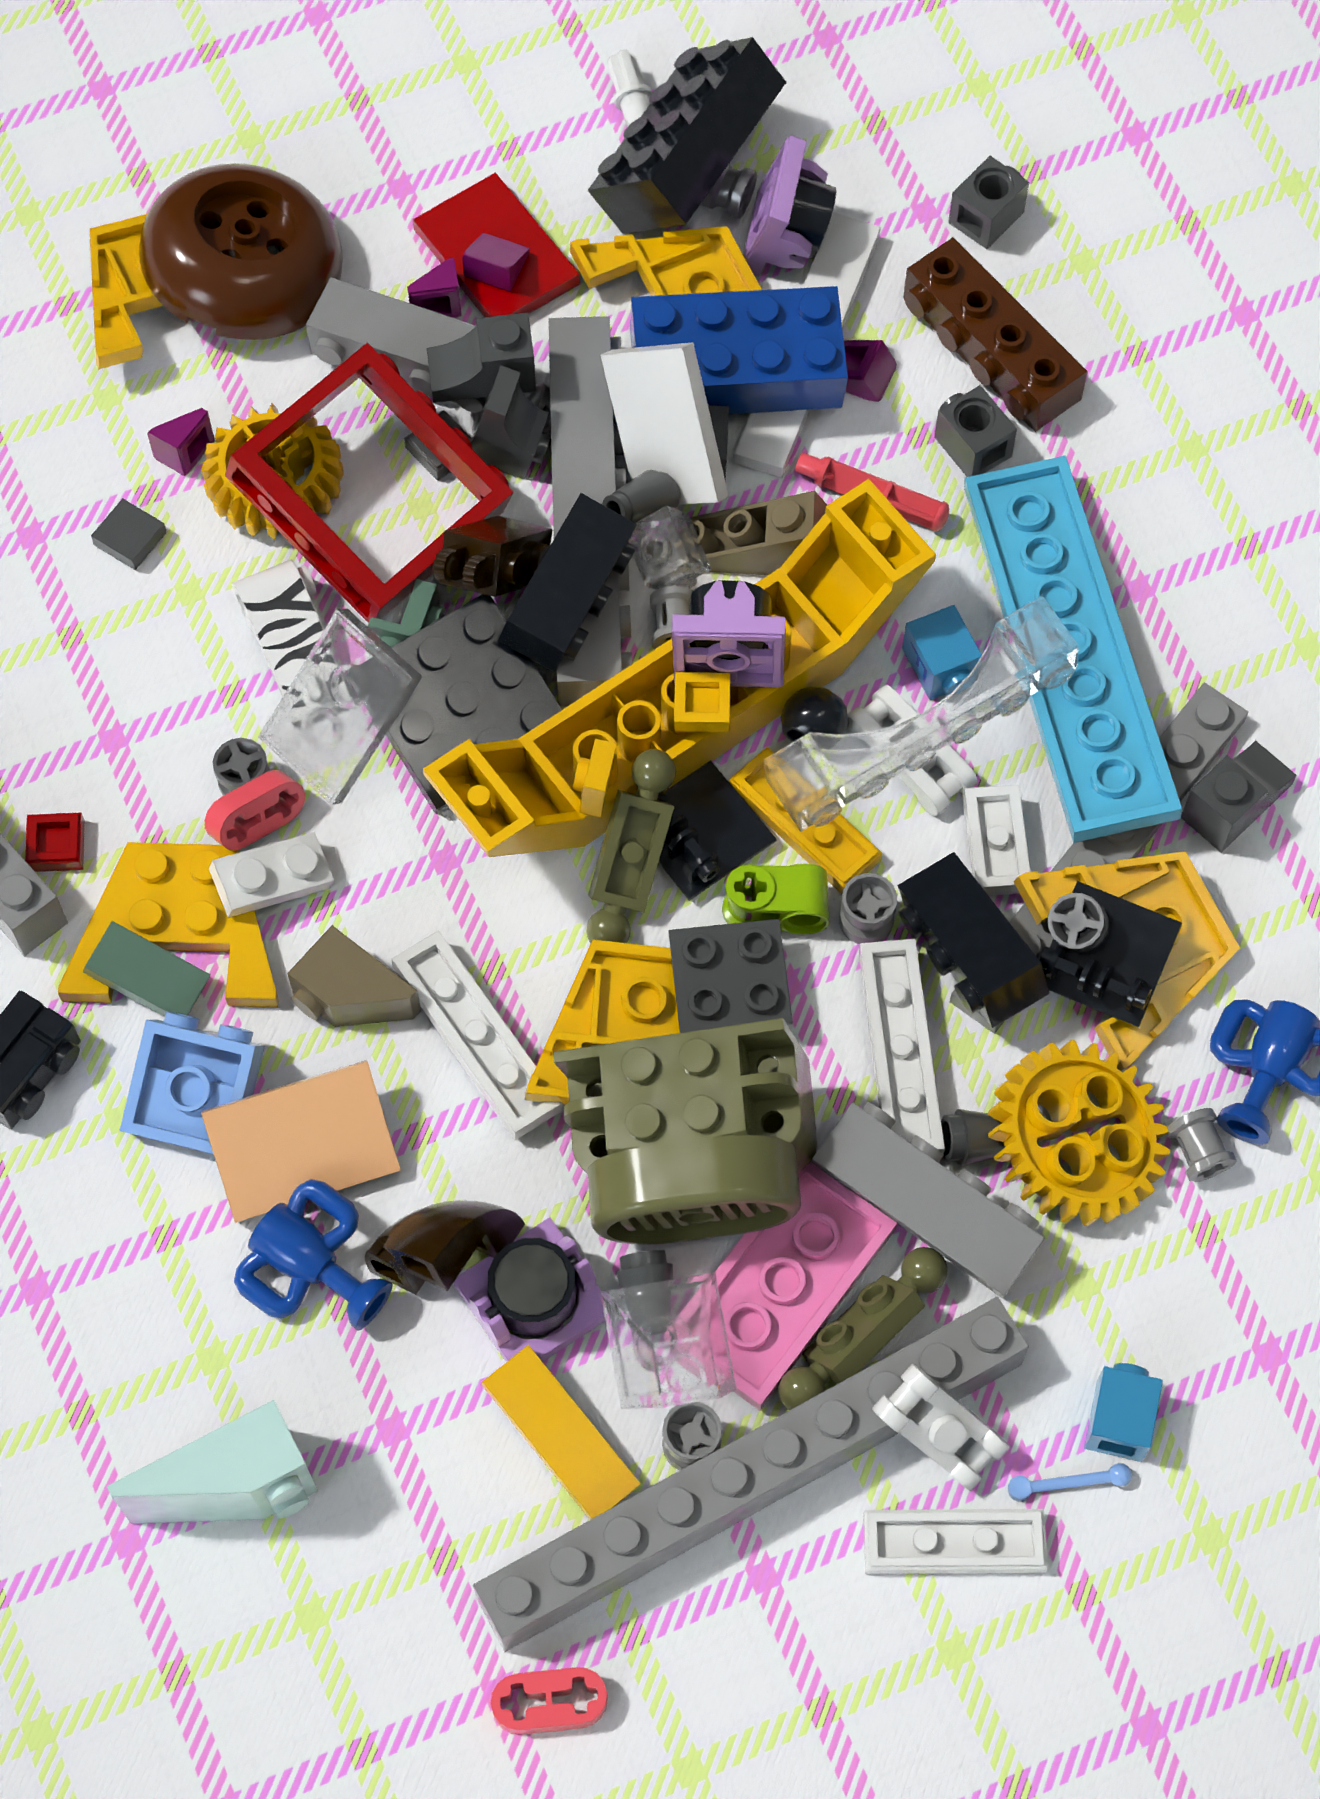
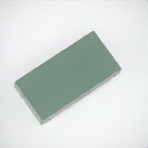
(145, 972)

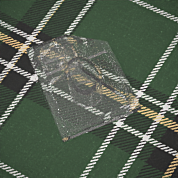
(668, 1342)

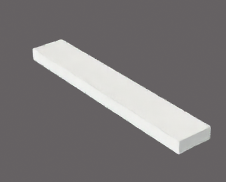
(839, 262)

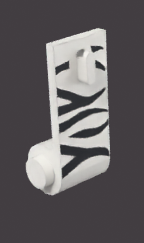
(282, 616)

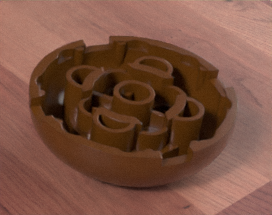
(210, 254)

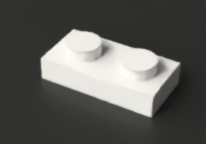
(996, 837)
(271, 874)

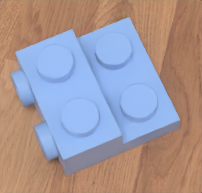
(185, 1073)

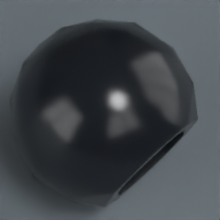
(813, 711)

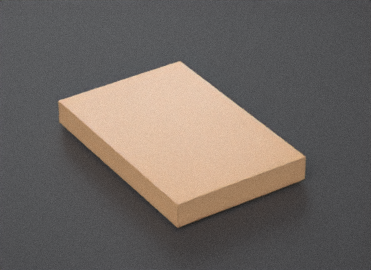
(299, 1132)

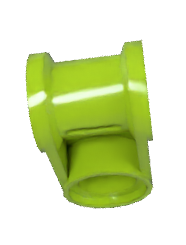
(786, 893)

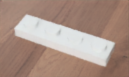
(474, 1032)
(900, 1039)

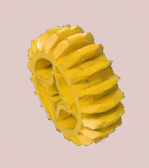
(302, 448)

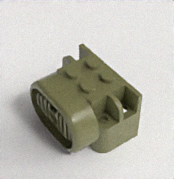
(691, 1131)

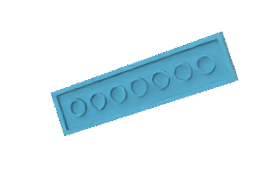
(1099, 720)

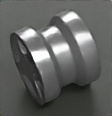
(732, 191)
(238, 758)
(1068, 920)

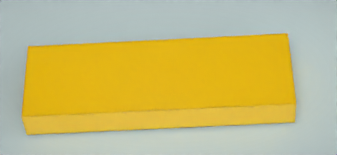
(833, 846)
(560, 1433)

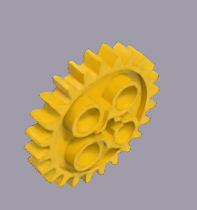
(1098, 1180)

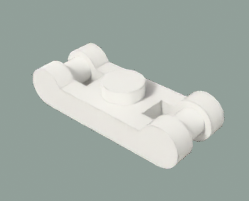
(931, 794)
(940, 1426)

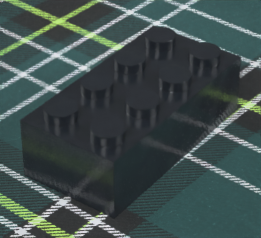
(686, 135)

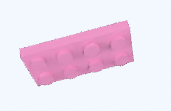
(792, 1278)

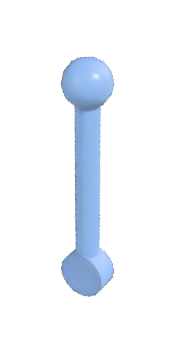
(1021, 1487)

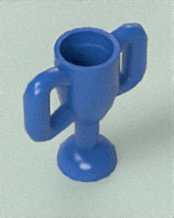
(1276, 1056)
(308, 1257)

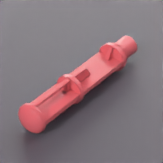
(843, 478)

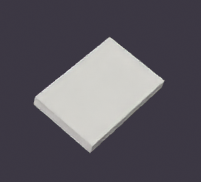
(665, 418)

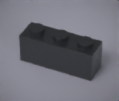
(570, 584)
(971, 941)

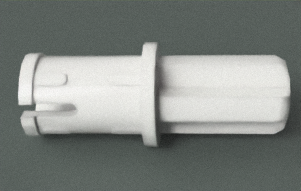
(631, 91)

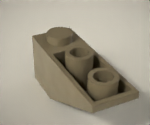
(757, 535)

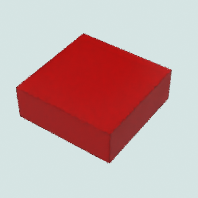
(55, 841)

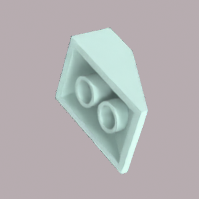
(227, 1475)

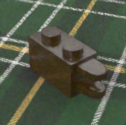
(491, 555)

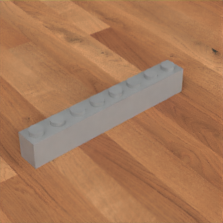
(584, 463)

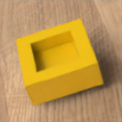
(702, 702)
(594, 776)

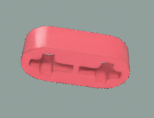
(254, 810)
(548, 1685)

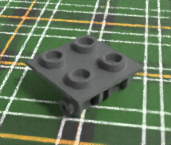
(729, 974)

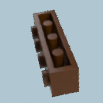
(994, 334)

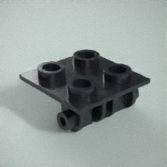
(708, 831)
(1123, 969)

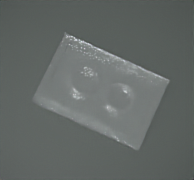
(339, 706)

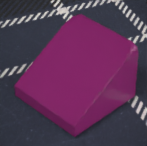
(494, 261)
(437, 290)
(868, 368)
(182, 440)

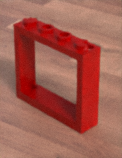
(310, 533)

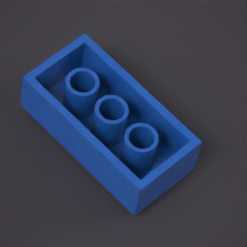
(754, 346)

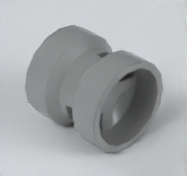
(869, 896)
(695, 1425)

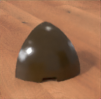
(439, 1241)

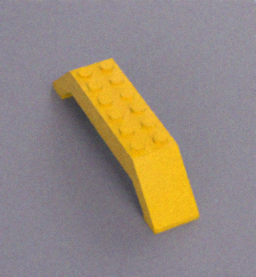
(833, 601)

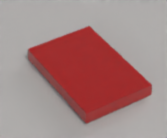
(496, 211)

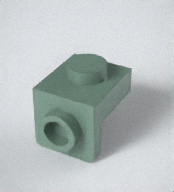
(420, 612)

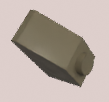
(349, 985)

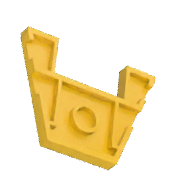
(671, 264)
(118, 290)
(1166, 886)
(174, 903)
(615, 998)

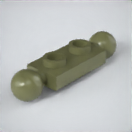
(631, 847)
(864, 1327)

